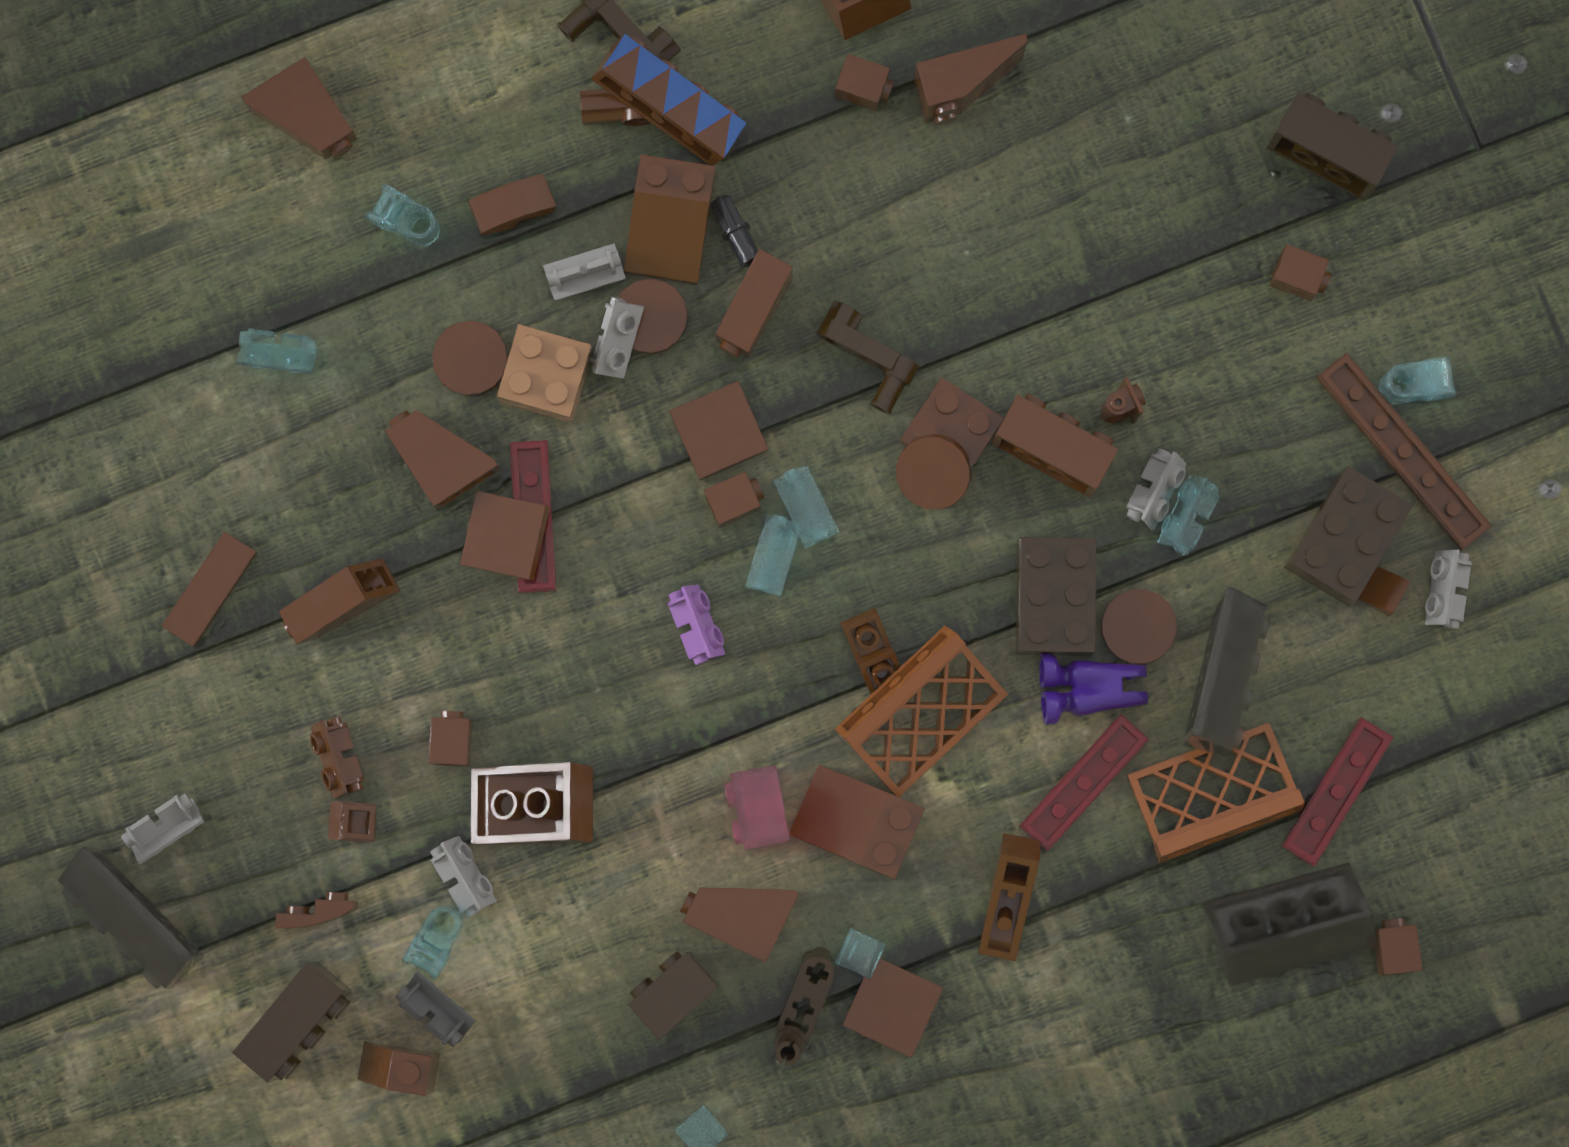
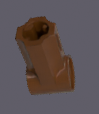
(603, 107)

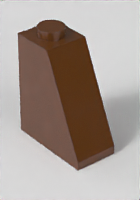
(303, 110)
(754, 304)
(438, 458)
(338, 600)
(740, 916)
(398, 1068)

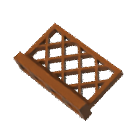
(899, 689)
(1224, 824)

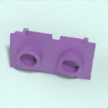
(692, 607)

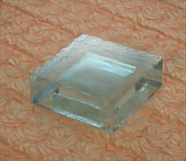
(860, 953)
(701, 1129)

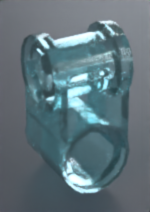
(398, 213)
(1424, 381)
(434, 943)

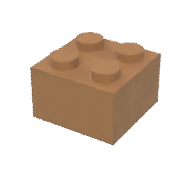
(545, 373)

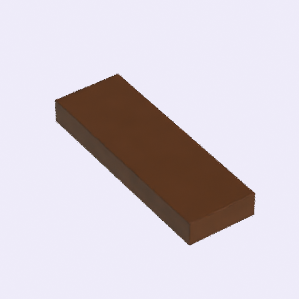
(209, 589)

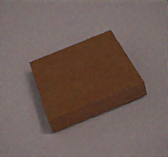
(718, 430)
(505, 535)
(893, 1007)

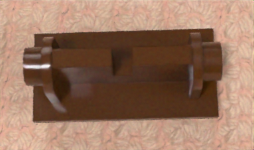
(1124, 403)
(329, 744)

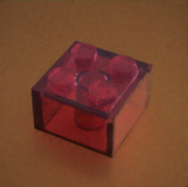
(758, 807)

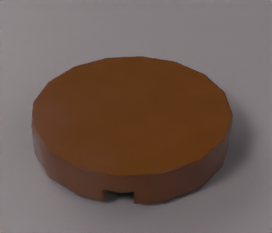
(662, 318)
(469, 358)
(933, 471)
(1138, 626)

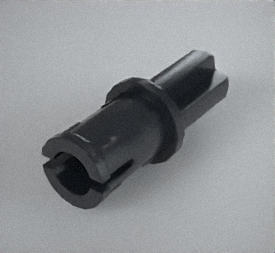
(735, 230)

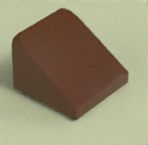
(1384, 591)
(352, 821)

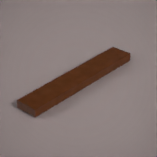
(1404, 451)

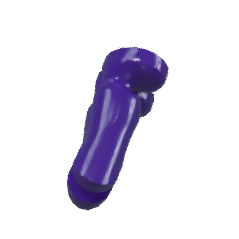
(1094, 684)

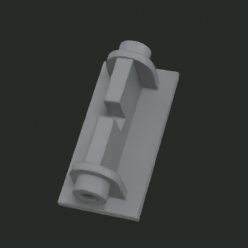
(584, 272)
(616, 344)
(1165, 473)
(1448, 571)
(149, 838)
(473, 889)

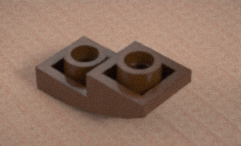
(511, 203)
(870, 648)
(332, 908)

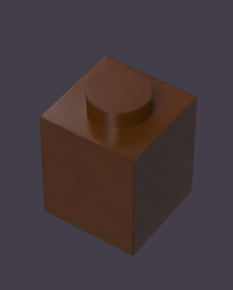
(863, 83)
(1300, 273)
(734, 499)
(450, 739)
(1397, 947)

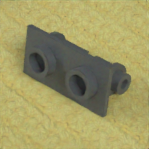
(447, 1020)

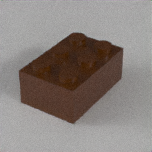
(1055, 445)

